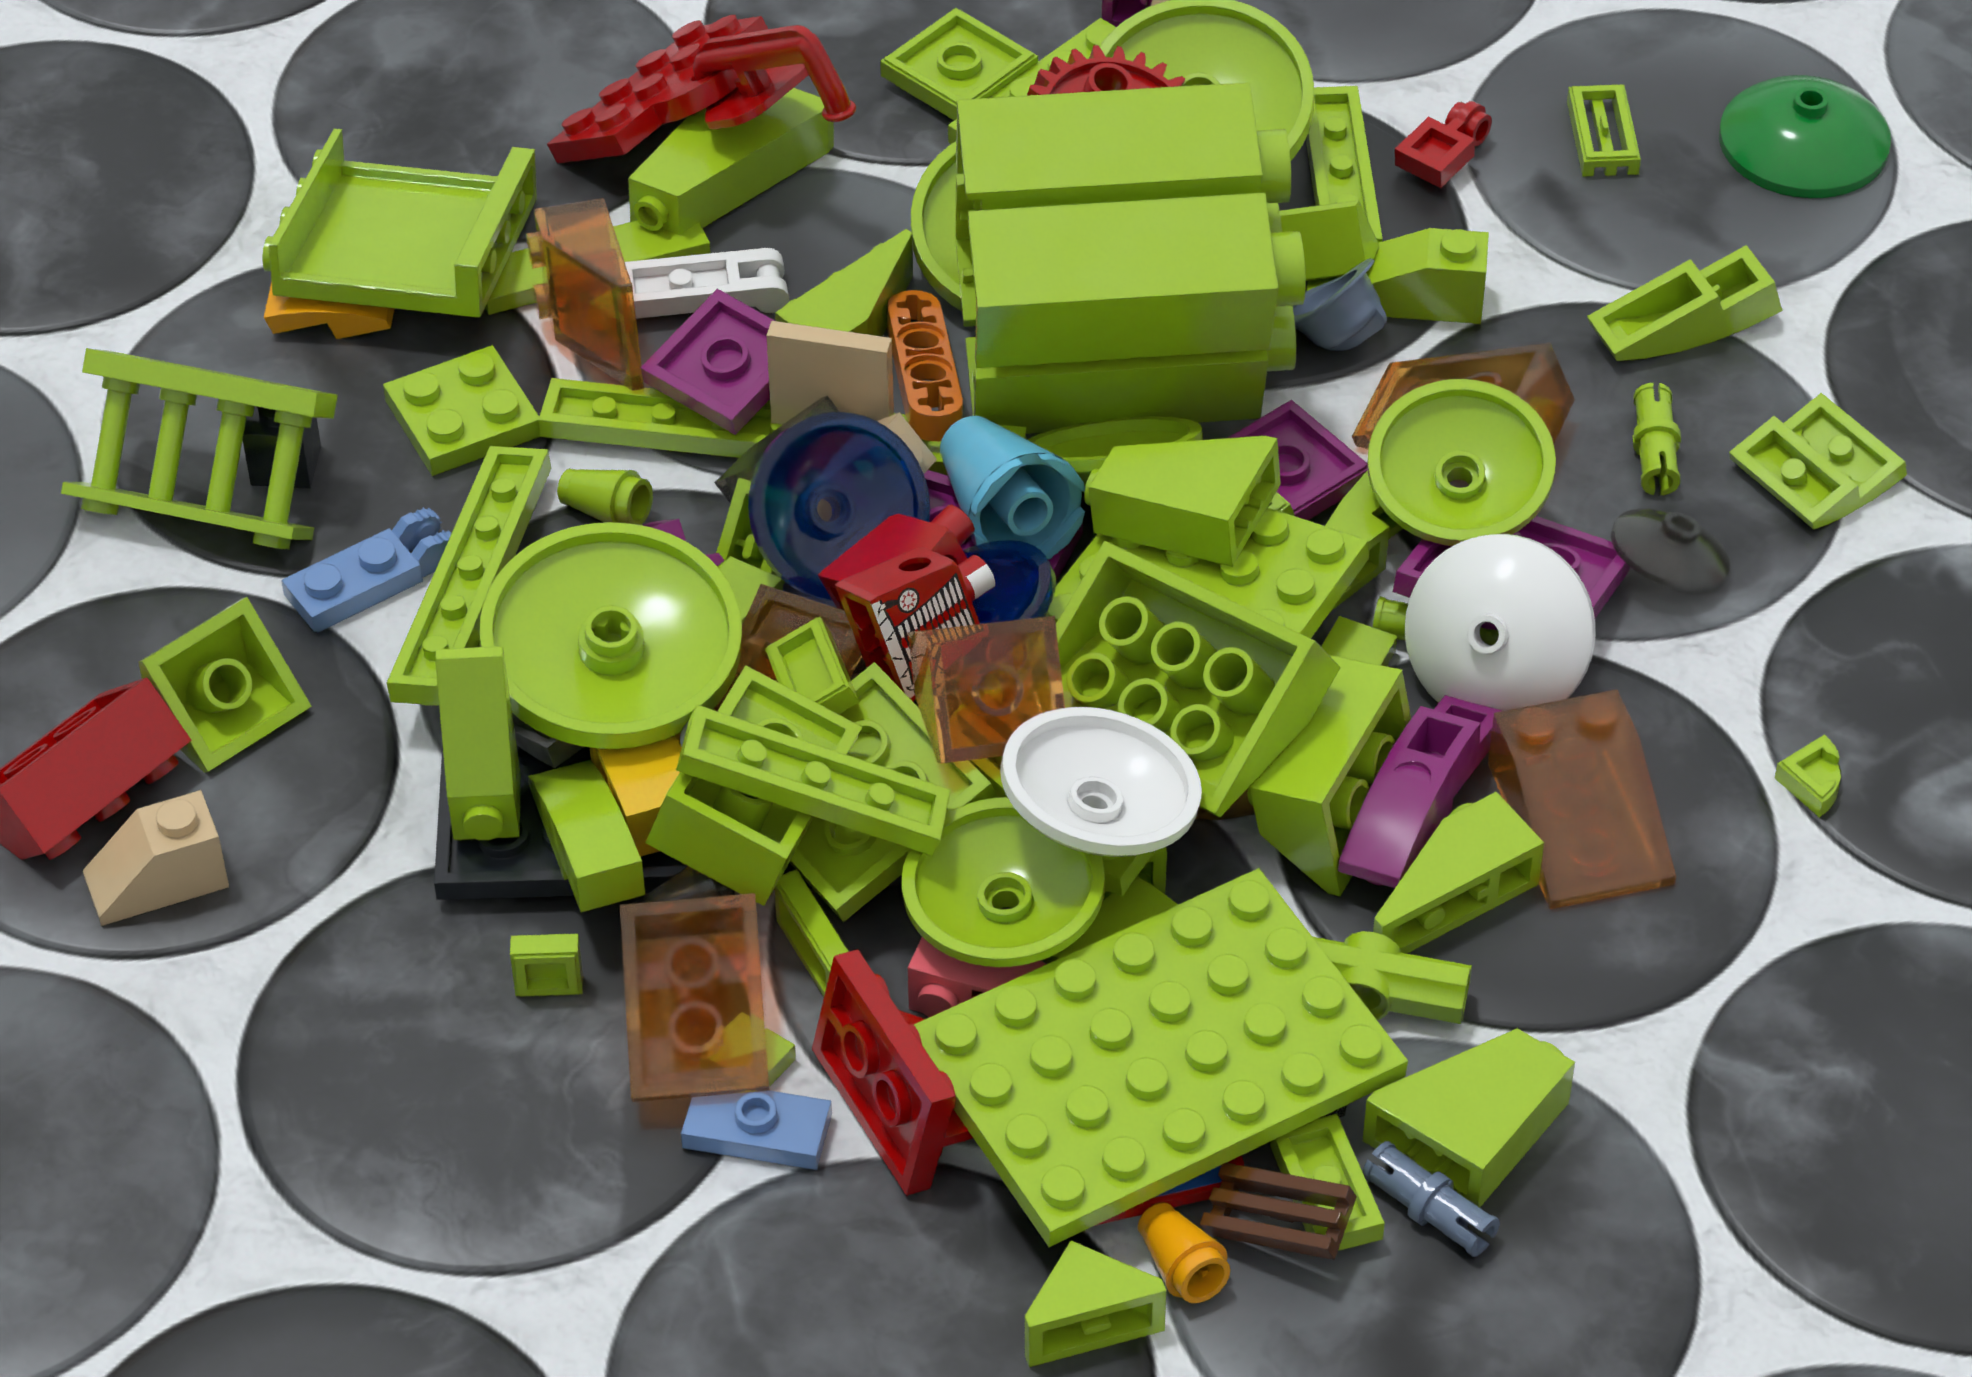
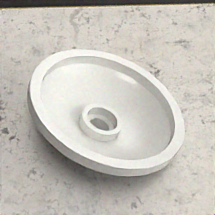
(1532, 601)
(1100, 781)

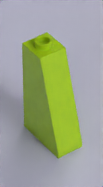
(712, 171)

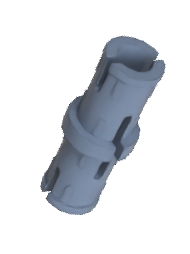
(1431, 1198)

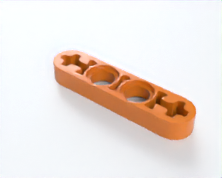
(918, 364)

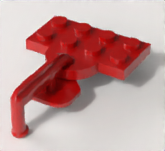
(722, 66)

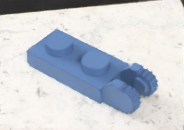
(368, 571)

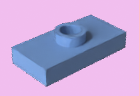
(759, 1127)

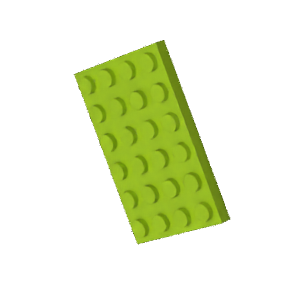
(1157, 1055)

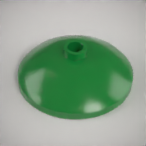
(1805, 137)

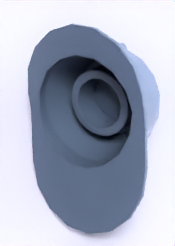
(1341, 311)

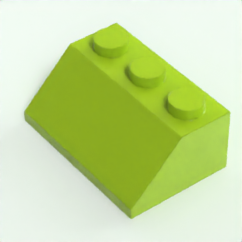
(1323, 776)

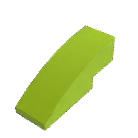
(1688, 308)
(588, 835)

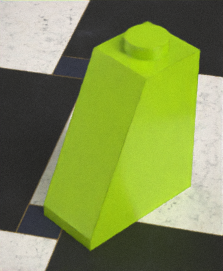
(1186, 494)
(1474, 1110)

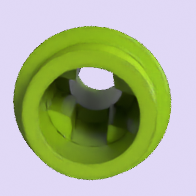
(607, 494)

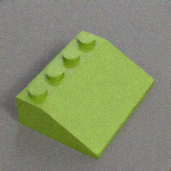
(1191, 666)

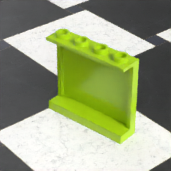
(399, 233)

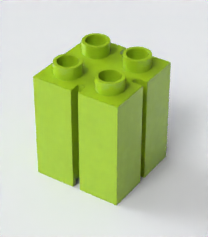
(1124, 255)

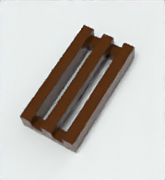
(1286, 1186)

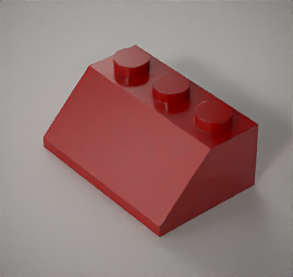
(86, 768)

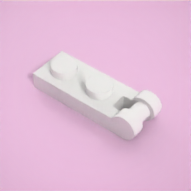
(686, 282)

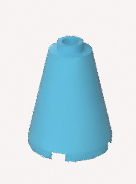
(1011, 486)

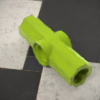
(1398, 980)

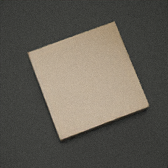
(823, 362)

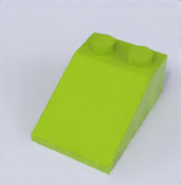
(734, 834)

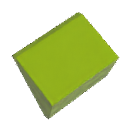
(225, 684)

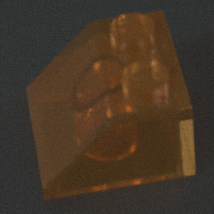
(984, 683)

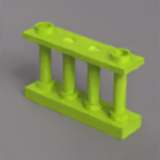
(236, 401)

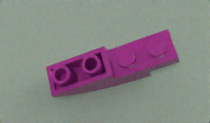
(1416, 789)

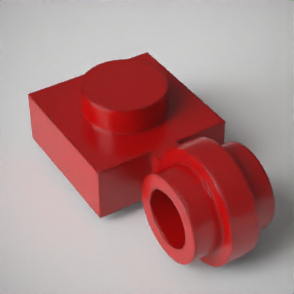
(1439, 149)

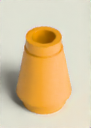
(1186, 1256)

